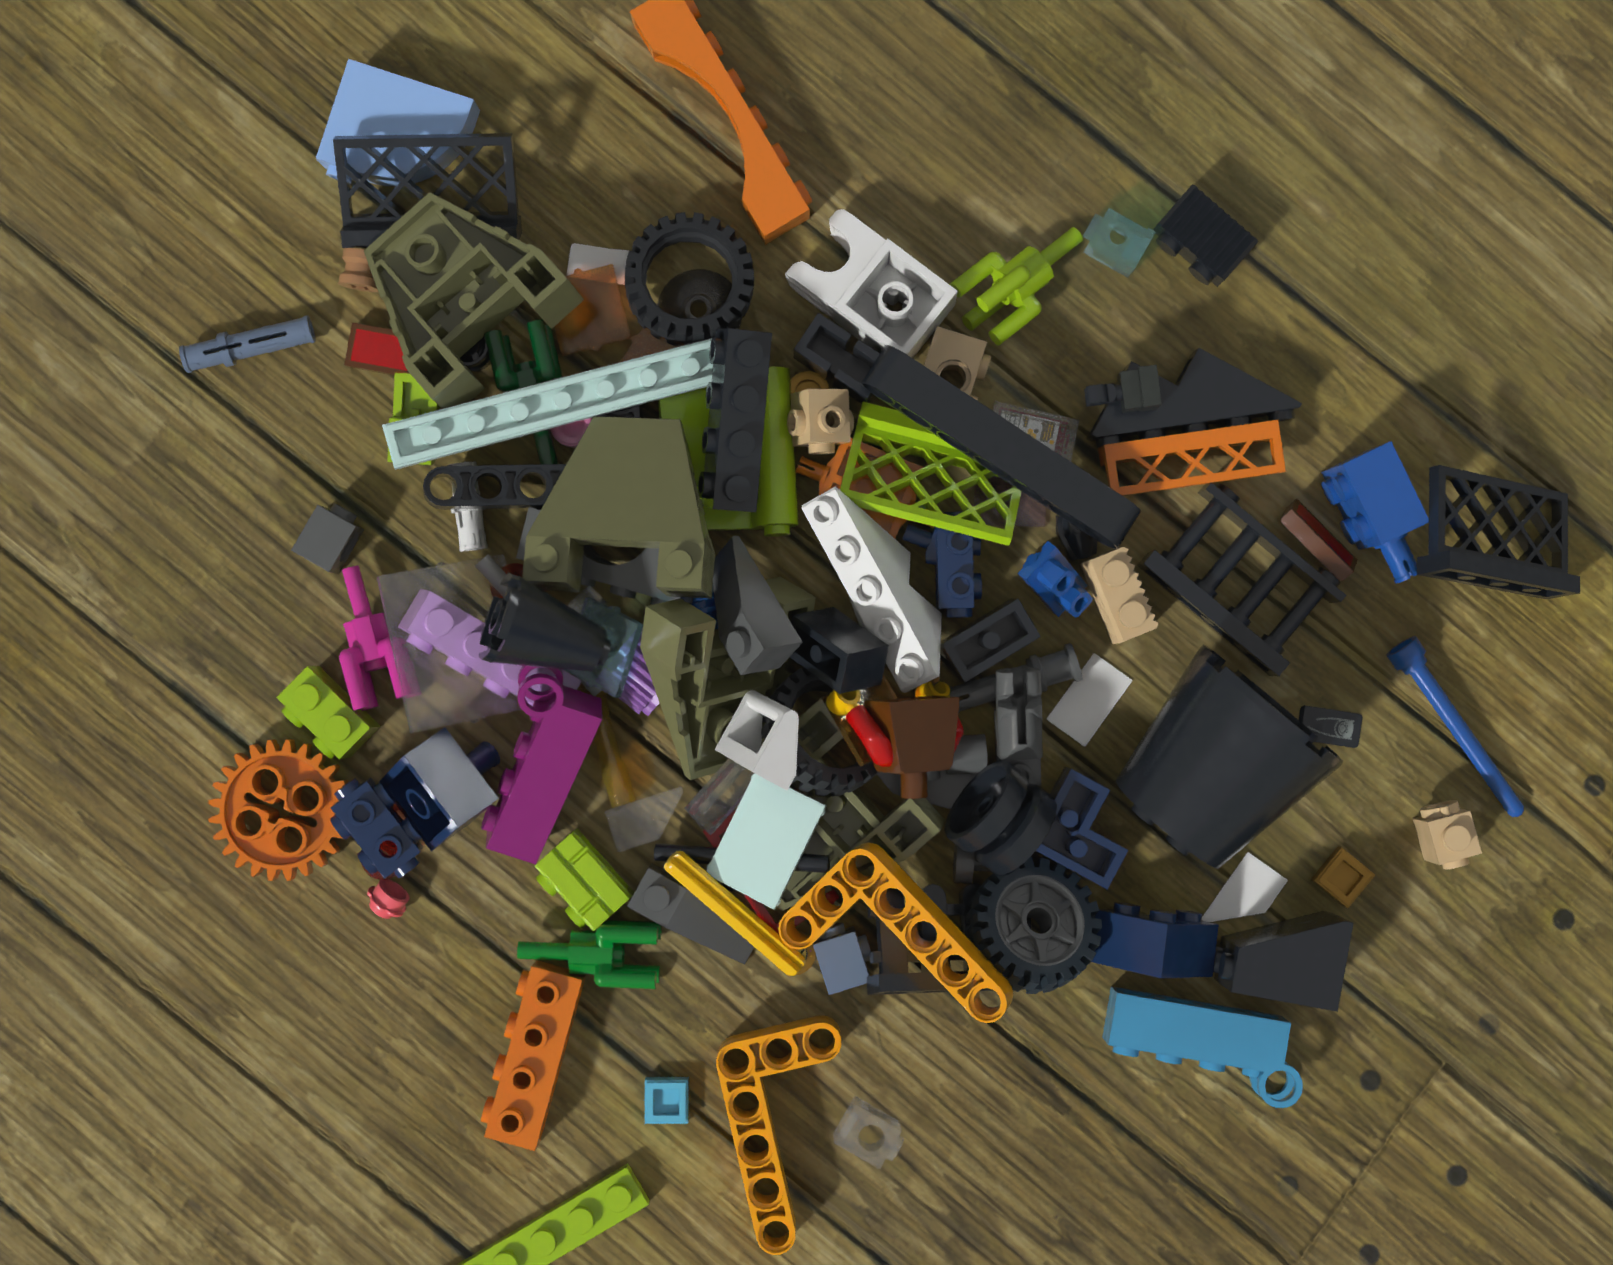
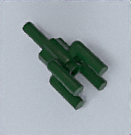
(514, 376)

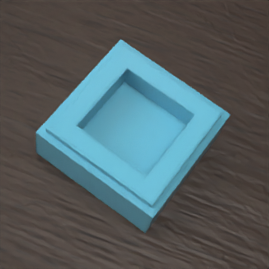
(666, 1100)

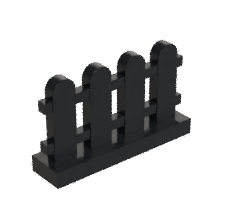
(894, 956)

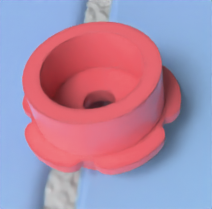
(388, 899)

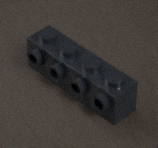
(735, 419)

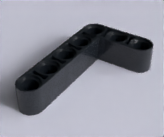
(508, 478)

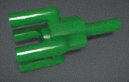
(602, 953)

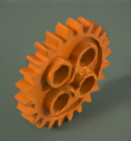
(268, 846)

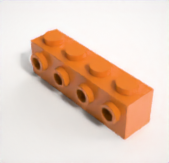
(534, 1055)

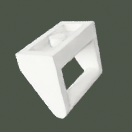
(742, 739)

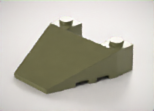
(453, 282)
(625, 489)
(698, 678)
(853, 816)

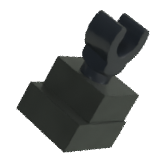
(1135, 390)

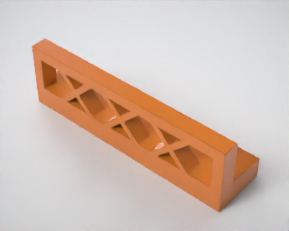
(1193, 442)

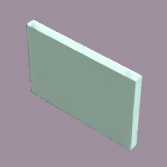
(765, 840)

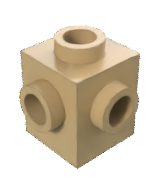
(820, 419)

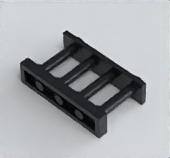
(1234, 622)

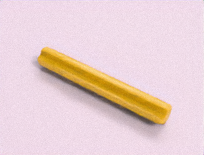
(734, 912)

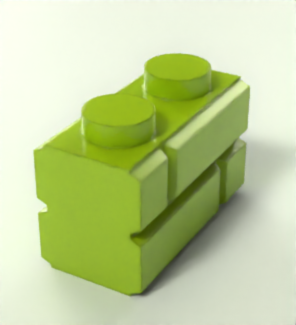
(583, 881)

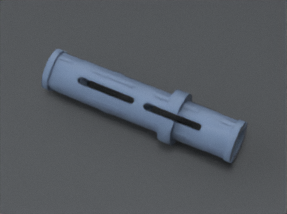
(198, 355)

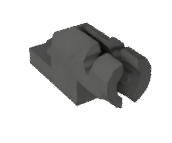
(1019, 722)

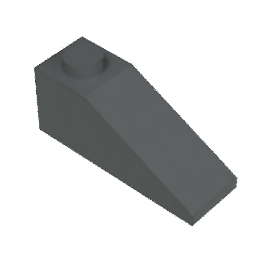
(749, 614)
(677, 909)

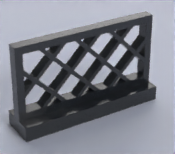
(364, 229)
(1466, 560)

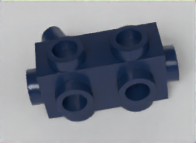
(953, 562)
(370, 818)

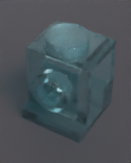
(1122, 256)

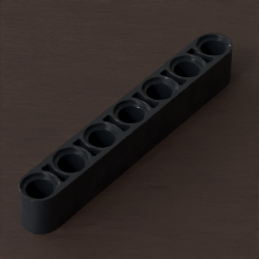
(1000, 447)

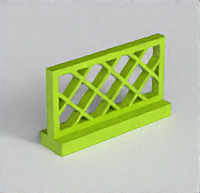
(902, 437)

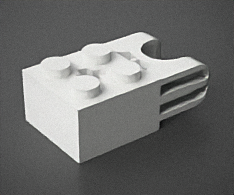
(874, 276)

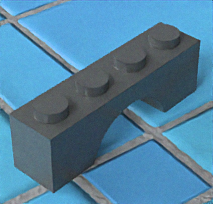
(625, 579)

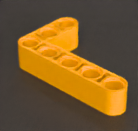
(903, 924)
(759, 1120)

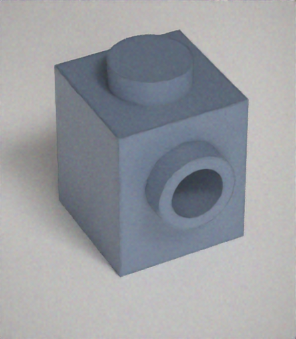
(842, 958)

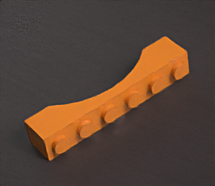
(677, 40)

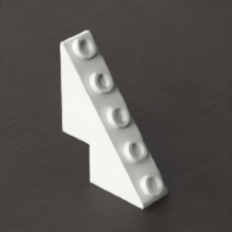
(877, 580)

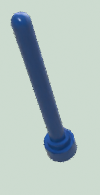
(1411, 660)

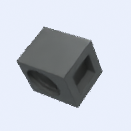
(328, 537)

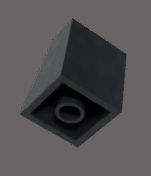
(1288, 960)

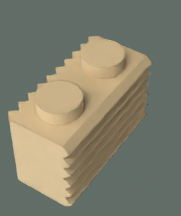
(1119, 595)

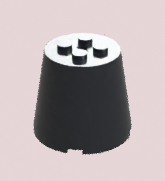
(1221, 762)

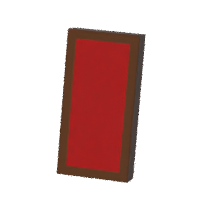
(374, 350)
(1319, 540)

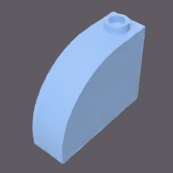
(390, 104)

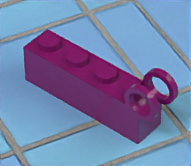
(544, 766)

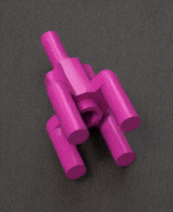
(368, 646)

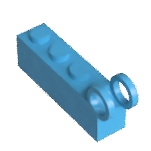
(1204, 1033)

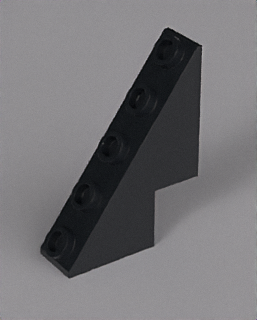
(1203, 395)

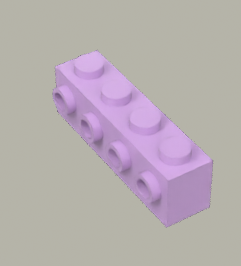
(457, 634)

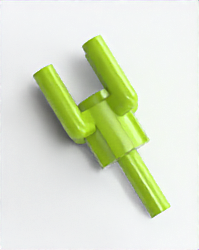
(1013, 284)

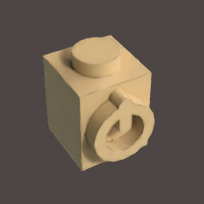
(1447, 834)

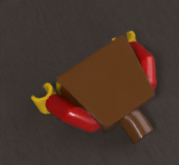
(905, 733)

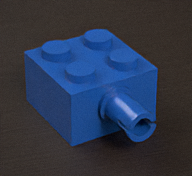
(1377, 505)

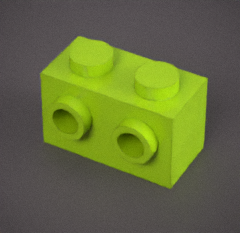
(327, 712)

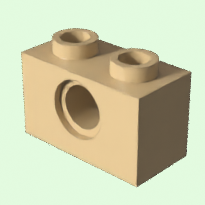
(958, 353)

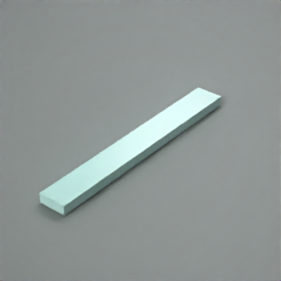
(548, 404)

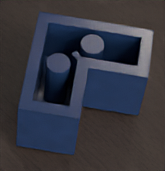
(1070, 837)
(1156, 943)

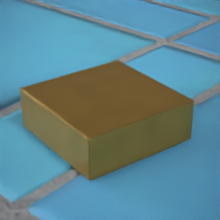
(1343, 877)

